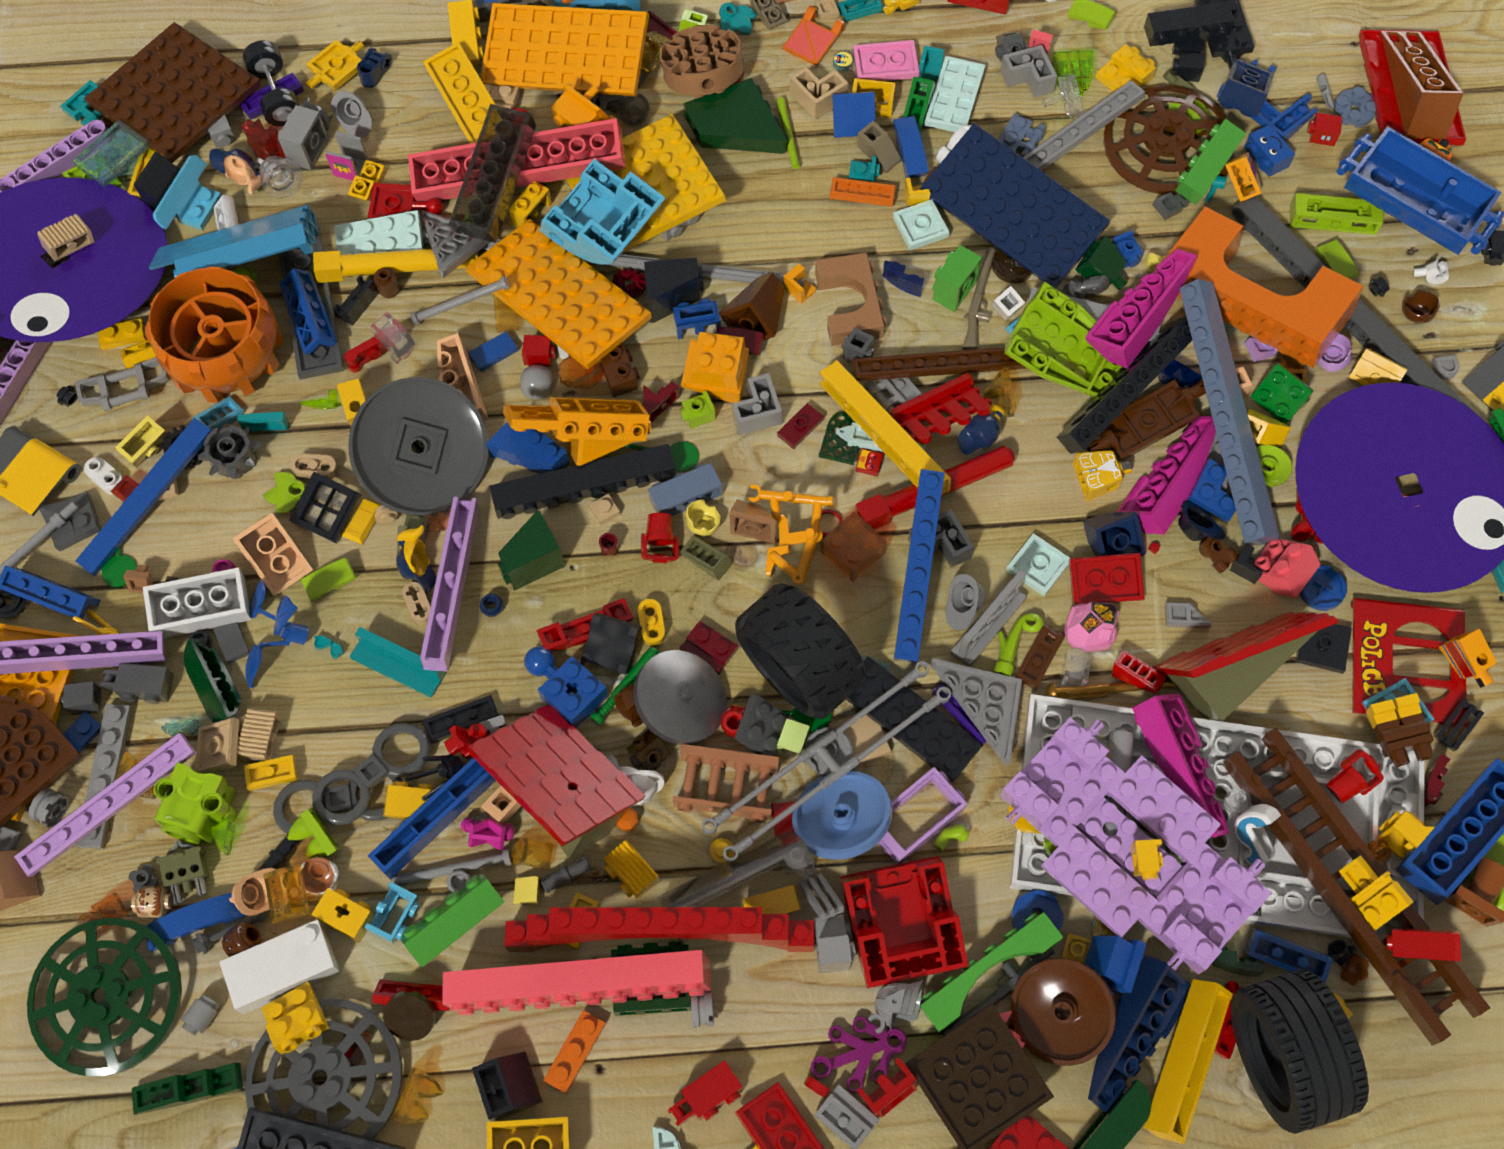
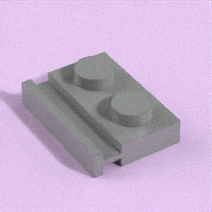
(846, 1117)

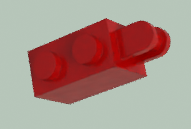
(708, 1094)

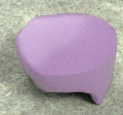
(1337, 355)

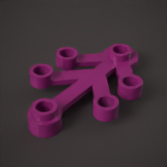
(862, 1051)

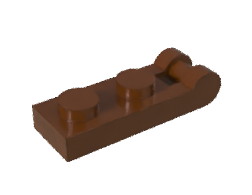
(1040, 657)

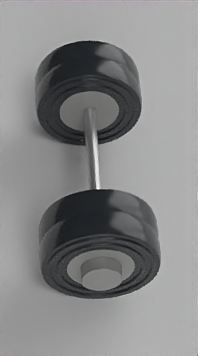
(264, 61)

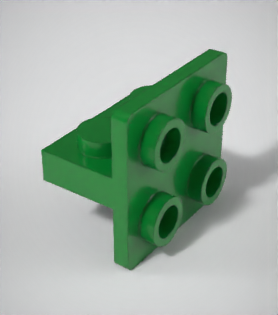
(1282, 393)

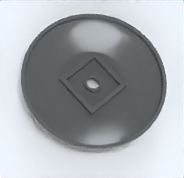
(451, 438)

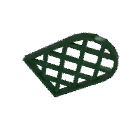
(840, 445)

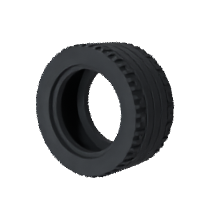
(1299, 1051)

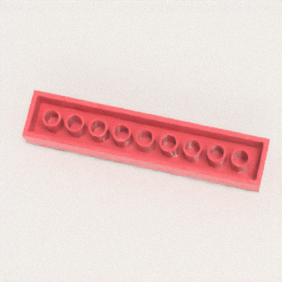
(550, 157)
(577, 982)

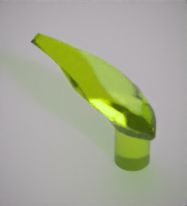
(324, 404)

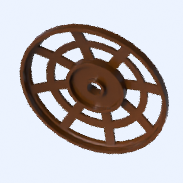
(1156, 140)

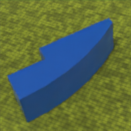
(910, 147)

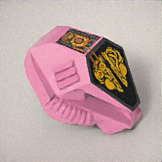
(1092, 626)

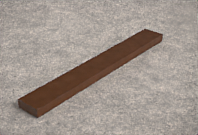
(932, 364)

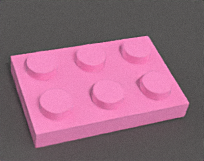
(886, 61)

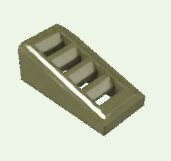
(718, 565)

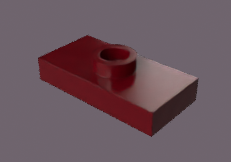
(800, 426)

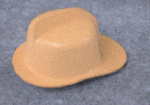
(250, 893)

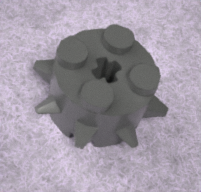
(230, 451)

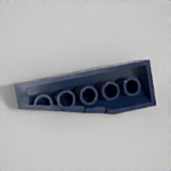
(1141, 1021)

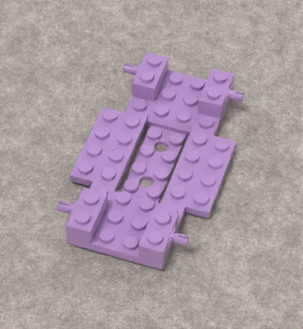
(1194, 903)

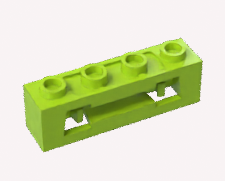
(1335, 214)

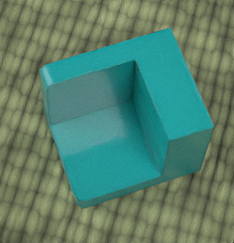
(931, 63)

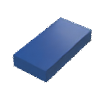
(493, 351)

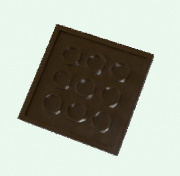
(979, 1079)

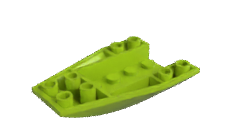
(1054, 346)

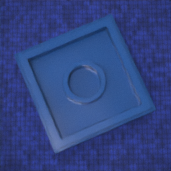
(852, 112)

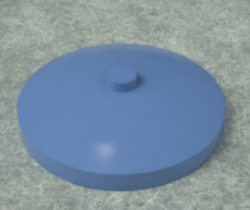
(844, 817)

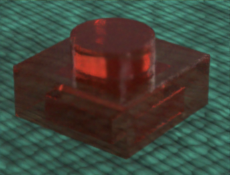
(124, 488)

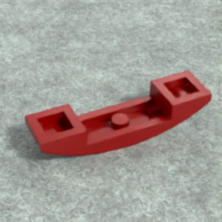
(576, 632)

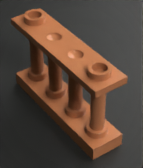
(717, 759)

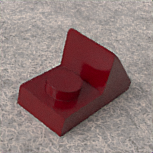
(657, 404)

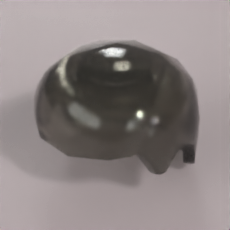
(634, 110)

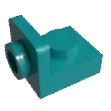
(864, 170)

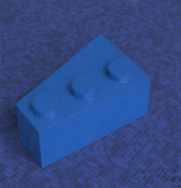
(527, 449)

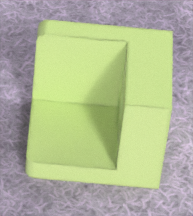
(793, 736)

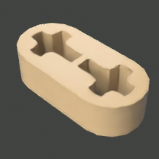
(412, 605)

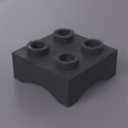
(611, 643)

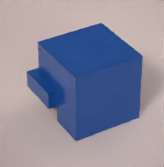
(1116, 960)

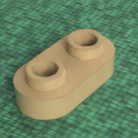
(314, 463)

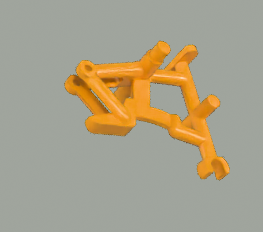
(810, 536)

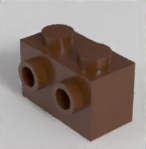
(619, 372)

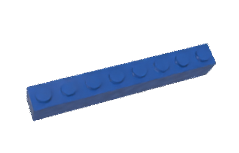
(919, 566)

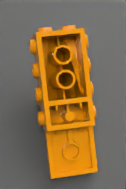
(589, 434)

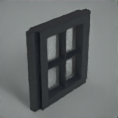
(325, 507)

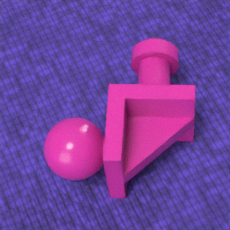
(488, 832)

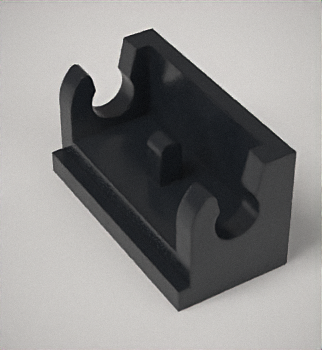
(357, 301)

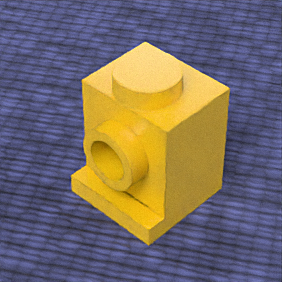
(1146, 858)

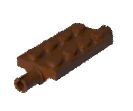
(1150, 419)

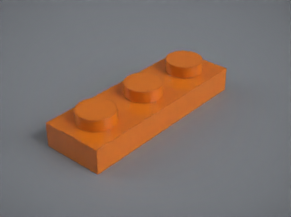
(574, 1052)

